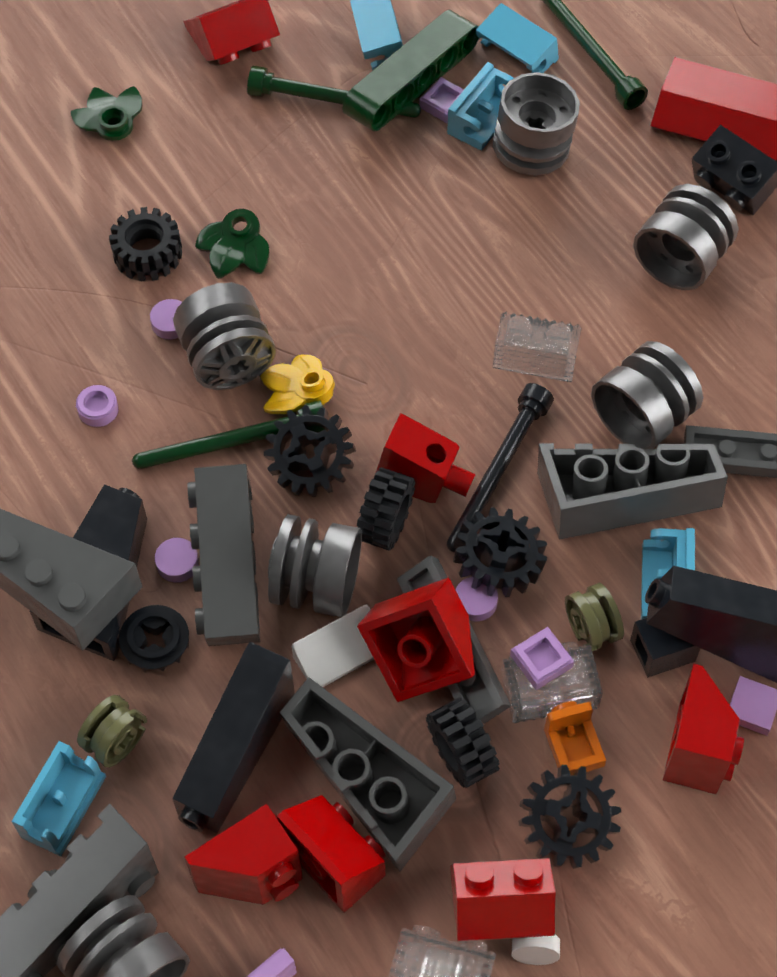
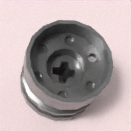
(535, 123)
(686, 237)
(224, 336)
(647, 395)
(308, 564)
(122, 944)

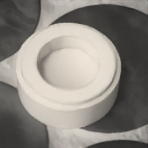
(536, 950)

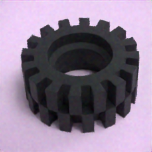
(142, 227)
(385, 508)
(462, 742)

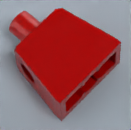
(426, 458)

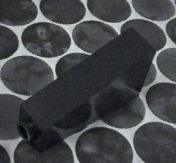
(118, 527)
(718, 616)
(234, 738)

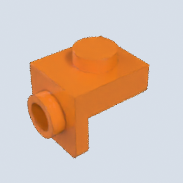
(574, 737)

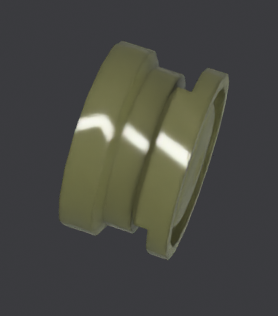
(594, 616)
(111, 731)

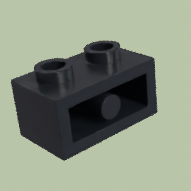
(735, 170)

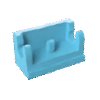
(376, 28)
(519, 38)
(476, 109)
(661, 553)
(58, 799)

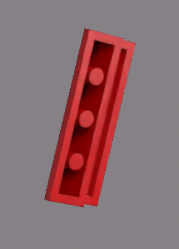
(704, 97)

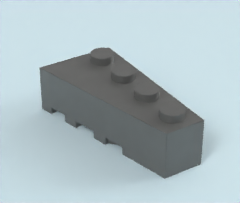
(627, 485)
(226, 555)
(63, 579)
(375, 776)
(95, 873)

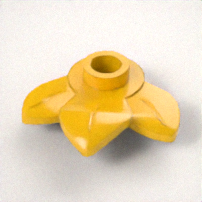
(297, 384)

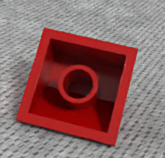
(233, 28)
(420, 639)
(703, 737)
(333, 850)
(248, 861)
(503, 899)

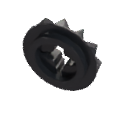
(154, 620)

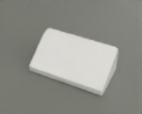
(333, 649)

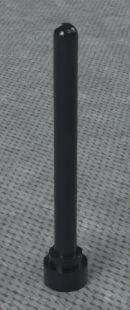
(533, 403)

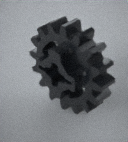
(295, 456)
(499, 552)
(589, 821)

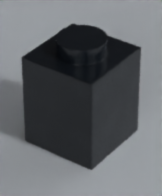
(660, 650)

